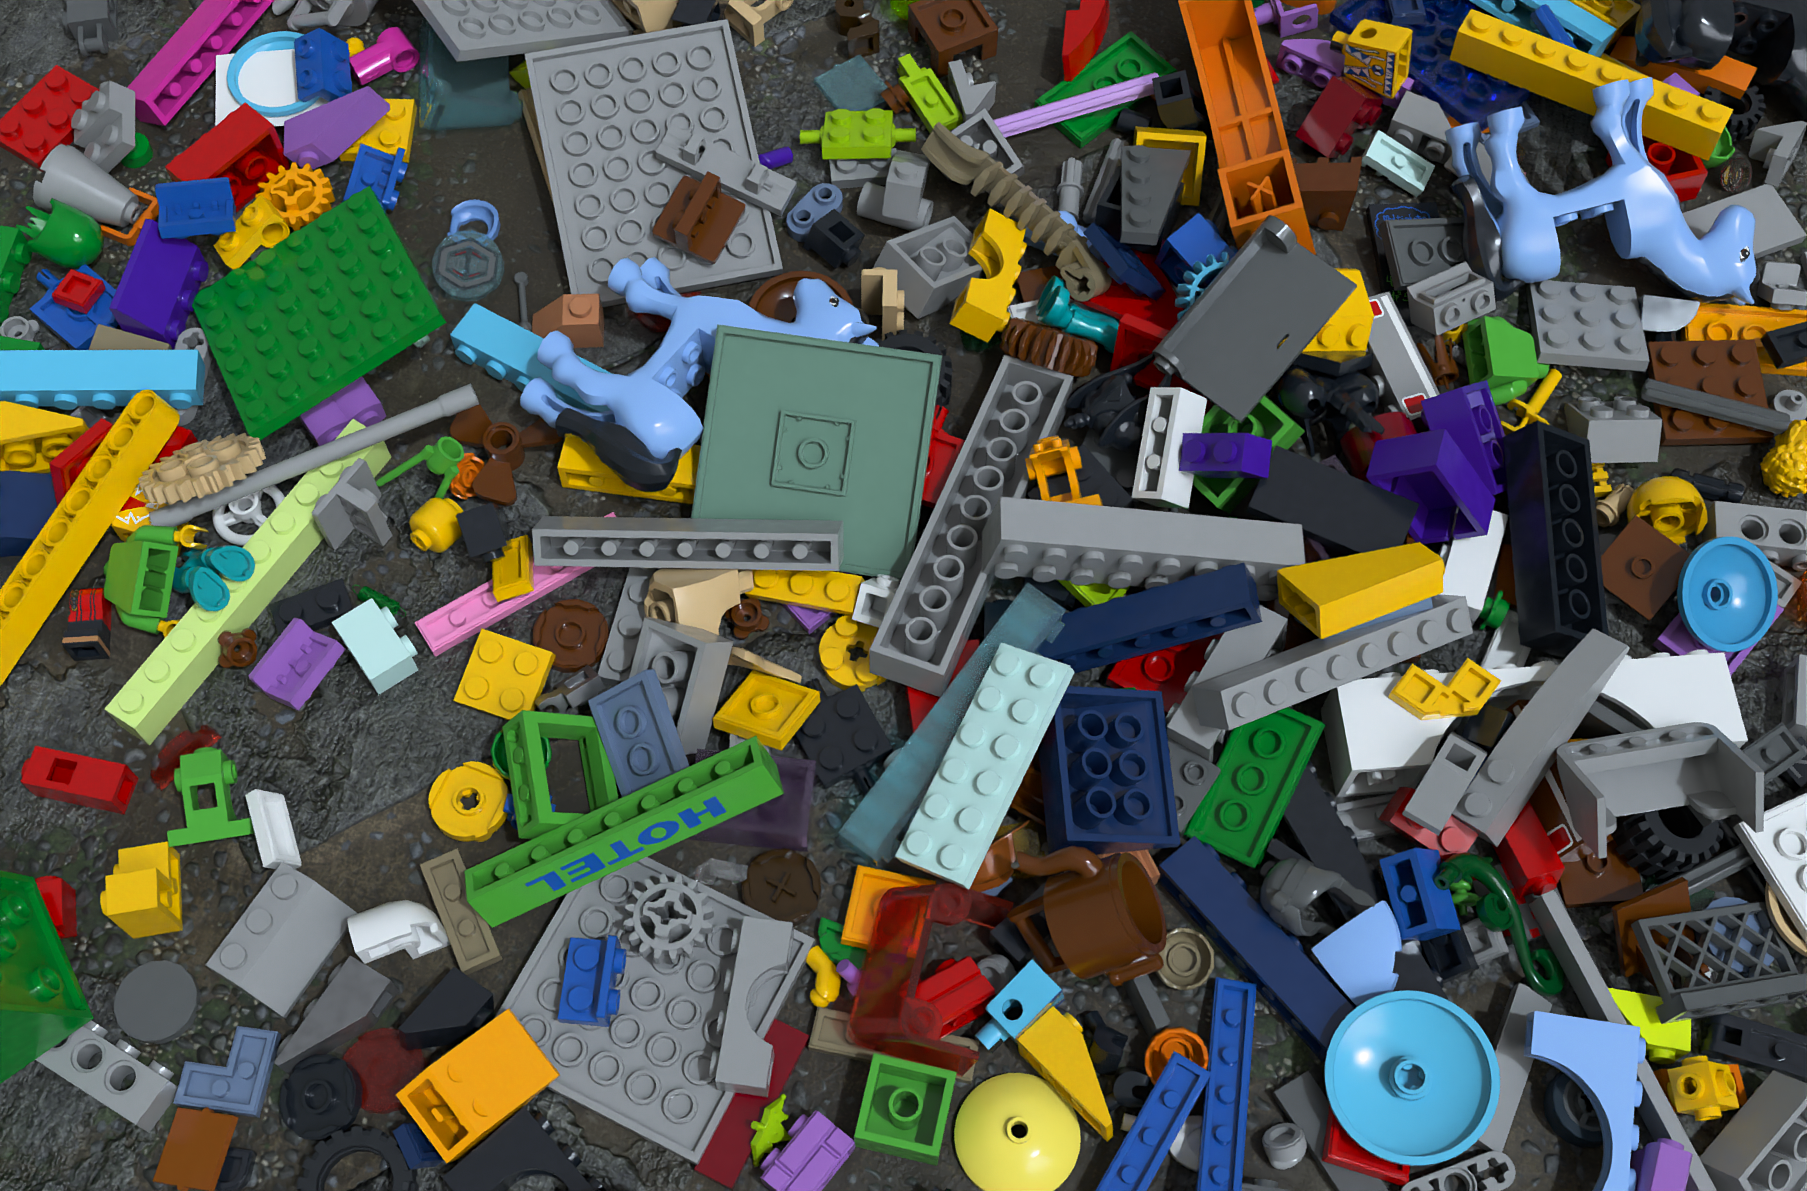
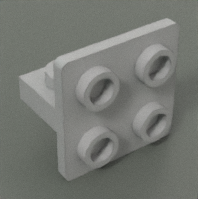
(352, 506)

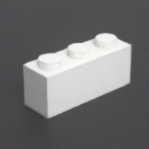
(1157, 475)
(1471, 564)

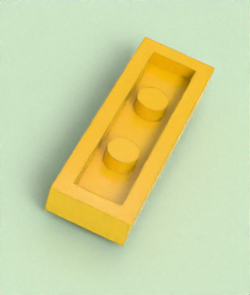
(808, 589)

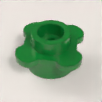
(1493, 611)

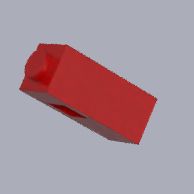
(79, 779)
(1530, 855)

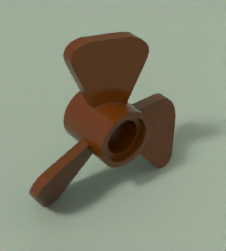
(496, 478)

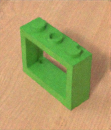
(528, 770)

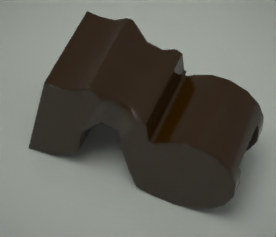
(858, 26)

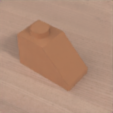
(576, 317)

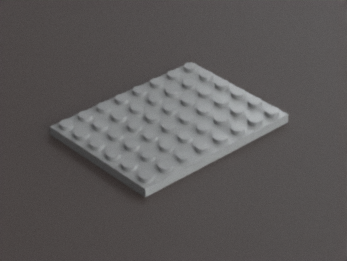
(599, 128)

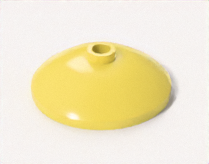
(1006, 1163)

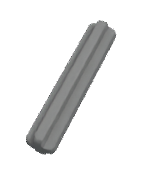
(1109, 165)

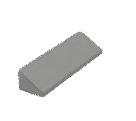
(1512, 1063)

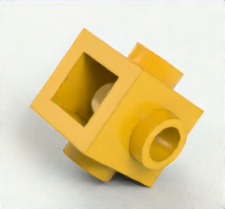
(1702, 1088)

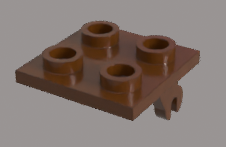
(1662, 901)

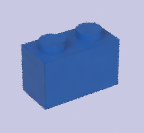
(1417, 903)

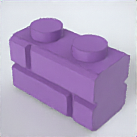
(810, 1156)

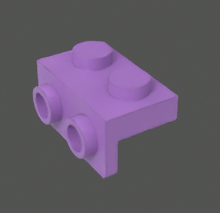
(295, 664)

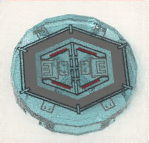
(468, 265)

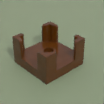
(951, 29)

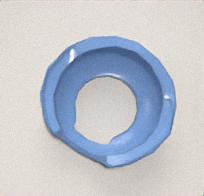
(475, 211)

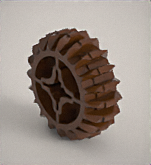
(1048, 347)

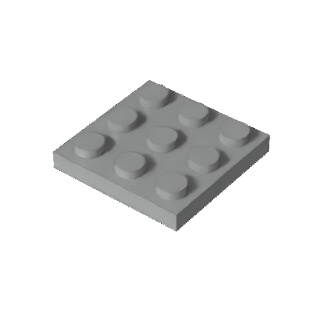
(1587, 325)

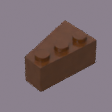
(1328, 190)

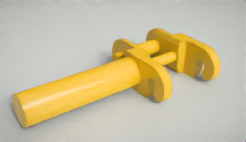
(1530, 411)

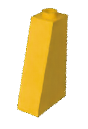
(1359, 587)

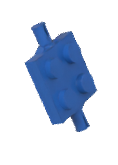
(68, 324)

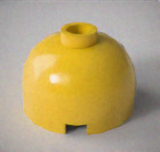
(1669, 506)

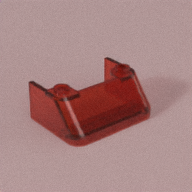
(884, 1006)

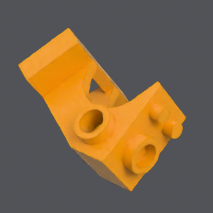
(1054, 457)

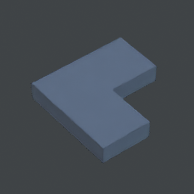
(239, 1085)

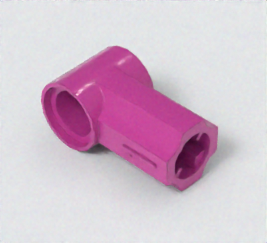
(390, 53)

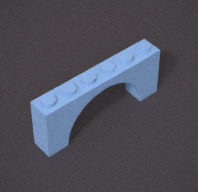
(1604, 1065)

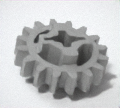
(672, 902)

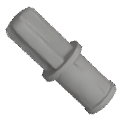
(1070, 188)

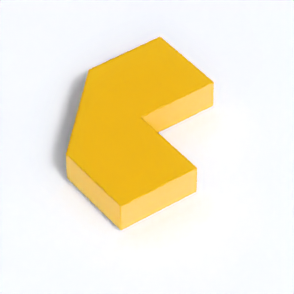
(1433, 700)

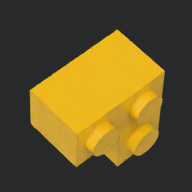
(145, 891)

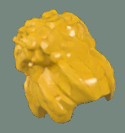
(1786, 463)

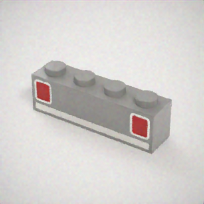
(1396, 363)

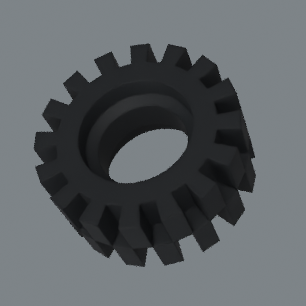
(1749, 107)

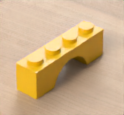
(984, 302)

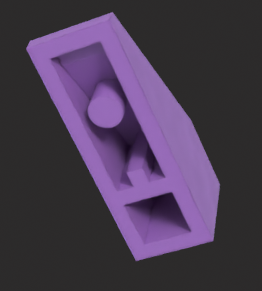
(332, 128)

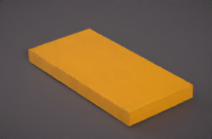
(1744, 322)

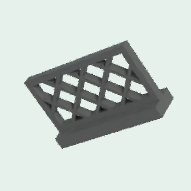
(1723, 995)

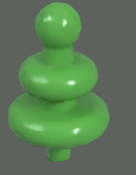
(1461, 898)

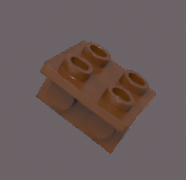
(699, 218)

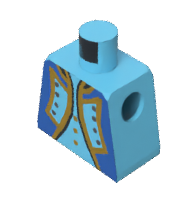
(1028, 990)

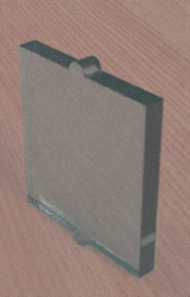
(852, 85)

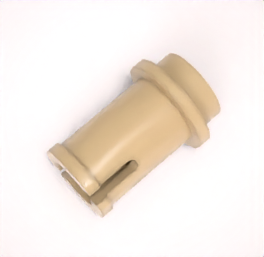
(1613, 505)

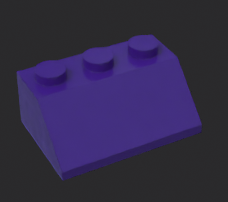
(159, 286)
(1475, 428)

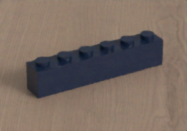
(1156, 619)
(1255, 944)

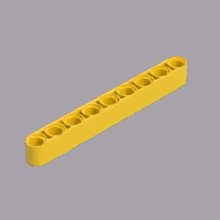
(81, 522)

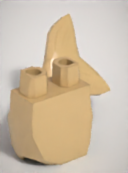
(700, 601)

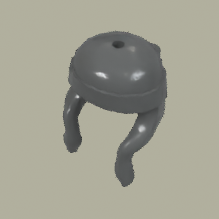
(1296, 884)

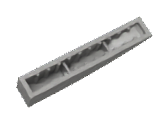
(1532, 739)

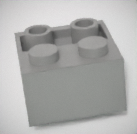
(1616, 429)

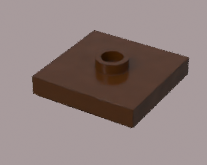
(1642, 567)
(1599, 881)

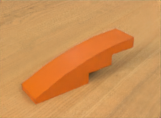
(1727, 76)

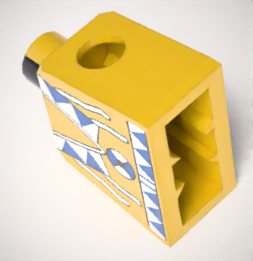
(1375, 55)

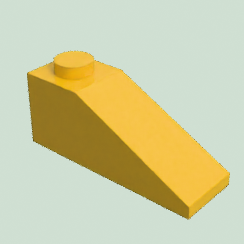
(1061, 1057)

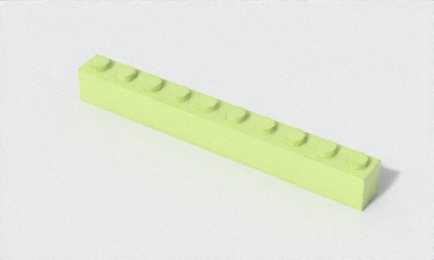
(192, 646)

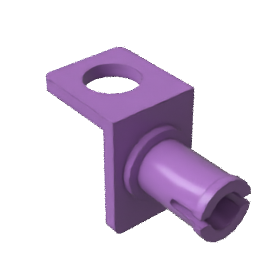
(1283, 20)

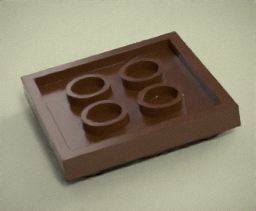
(1712, 367)

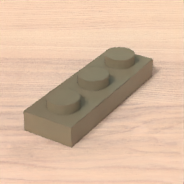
(465, 928)

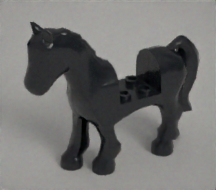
(1704, 30)

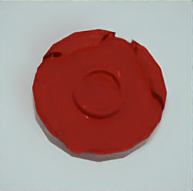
(384, 1068)

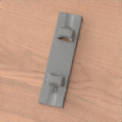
(737, 174)

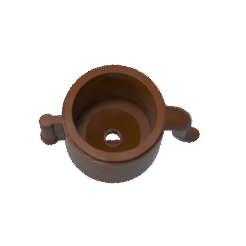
(1097, 912)

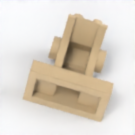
(750, 20)

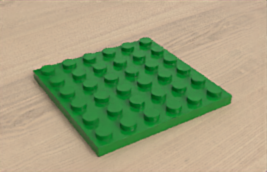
(315, 313)

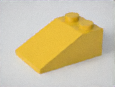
(34, 437)

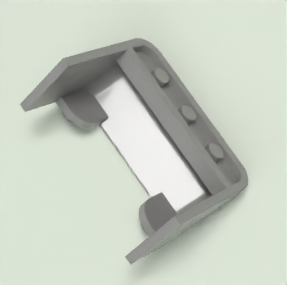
(1657, 772)

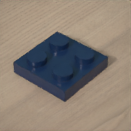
(1123, 263)

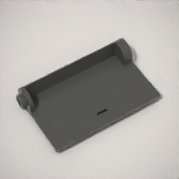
(1258, 299)

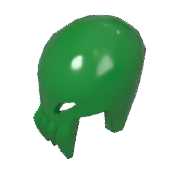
(64, 236)

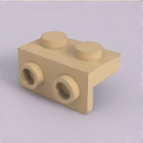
(882, 298)

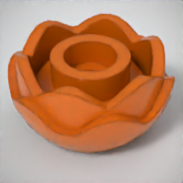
(468, 469)

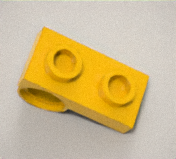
(255, 227)

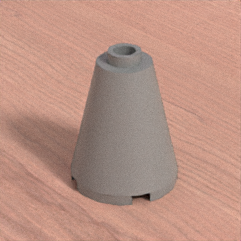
(86, 186)

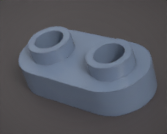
(813, 208)

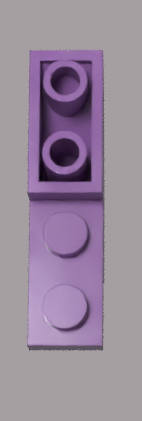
(1317, 64)

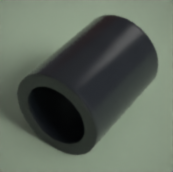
(1129, 119)

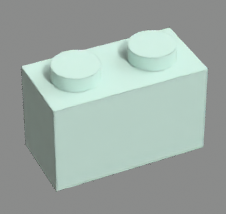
(376, 646)

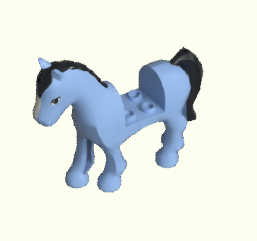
(1513, 225)
(647, 417)

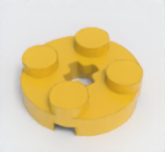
(837, 660)
(478, 822)

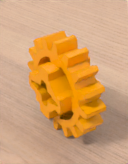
(298, 194)

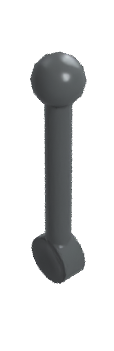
(521, 280)

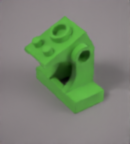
(214, 823)

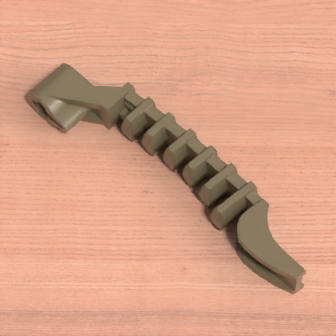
(962, 163)

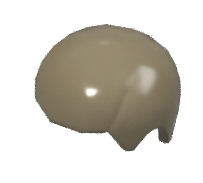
(1186, 959)

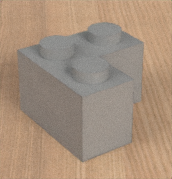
(984, 135)

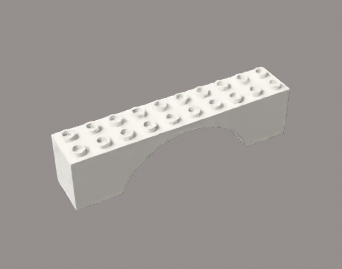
(1384, 747)

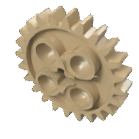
(202, 468)

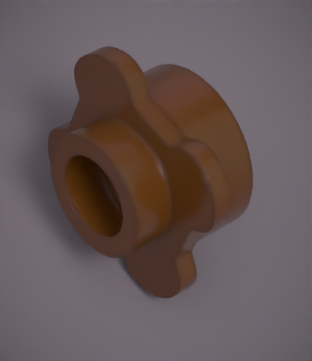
(895, 97)
(747, 607)
(245, 655)

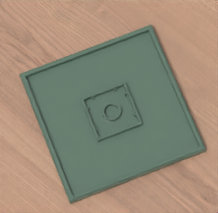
(820, 436)

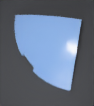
(1363, 954)

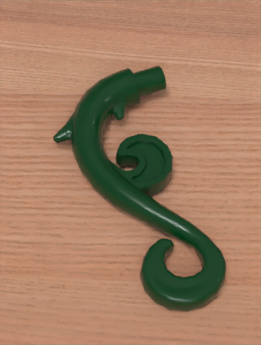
(1501, 912)

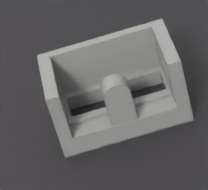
(1441, 309)

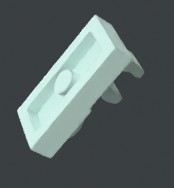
(1397, 163)

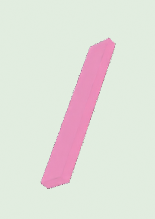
(480, 608)

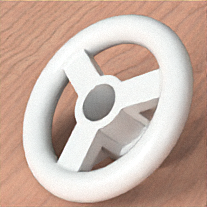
(238, 514)

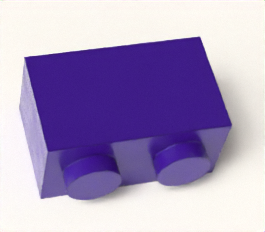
(1225, 455)

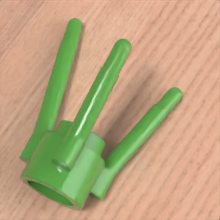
(440, 459)

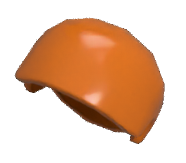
(1169, 1040)

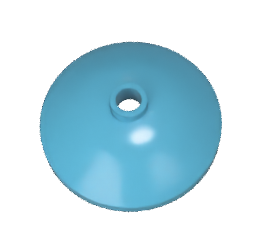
(268, 42)

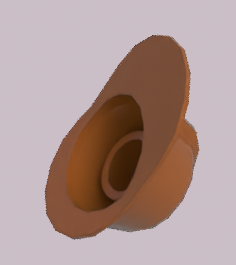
(997, 863)

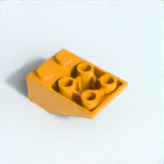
(477, 1086)

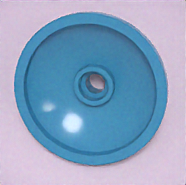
(1727, 594)

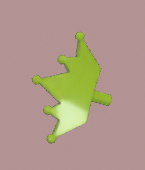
(769, 1130)

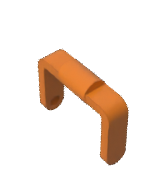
(150, 213)

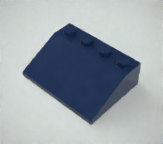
(1108, 772)

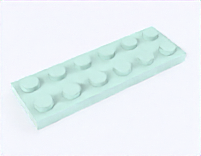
(985, 765)

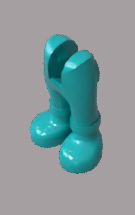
(1055, 311)
(200, 577)

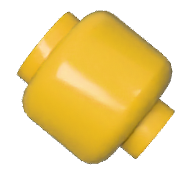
(436, 525)

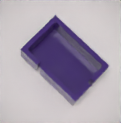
(1439, 478)

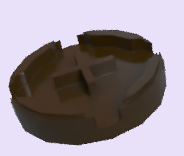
(782, 886)

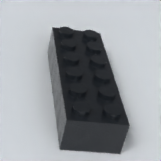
(1554, 538)

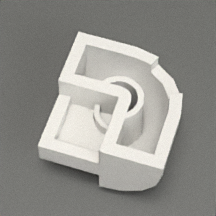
(395, 928)

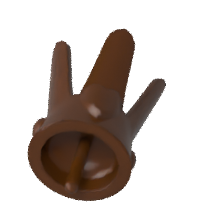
(1443, 371)

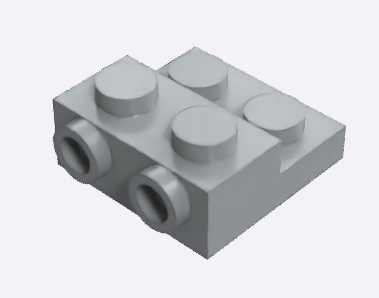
(106, 125)

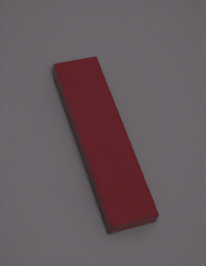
(731, 1142)

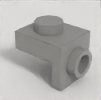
(1779, 285)

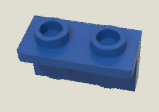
(590, 981)

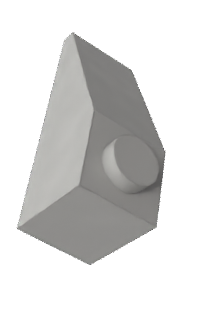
(905, 185)

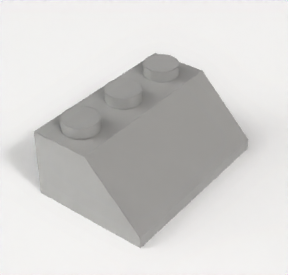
(690, 672)
(282, 940)
(1764, 1141)

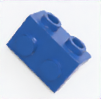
(322, 66)
(379, 171)
(195, 208)

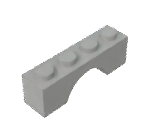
(744, 1058)

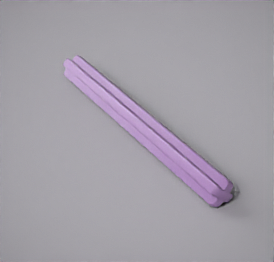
(1076, 105)

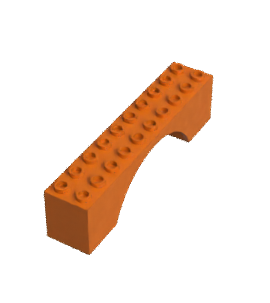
(1244, 118)

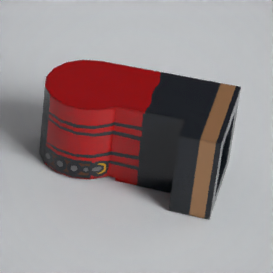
(88, 625)

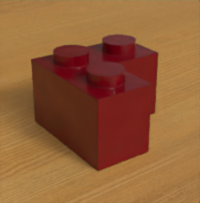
(1337, 114)

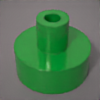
(140, 154)

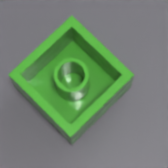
(905, 1109)

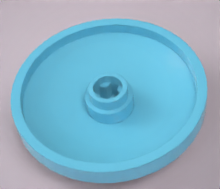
(1412, 1078)

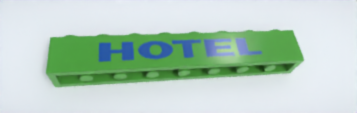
(623, 832)

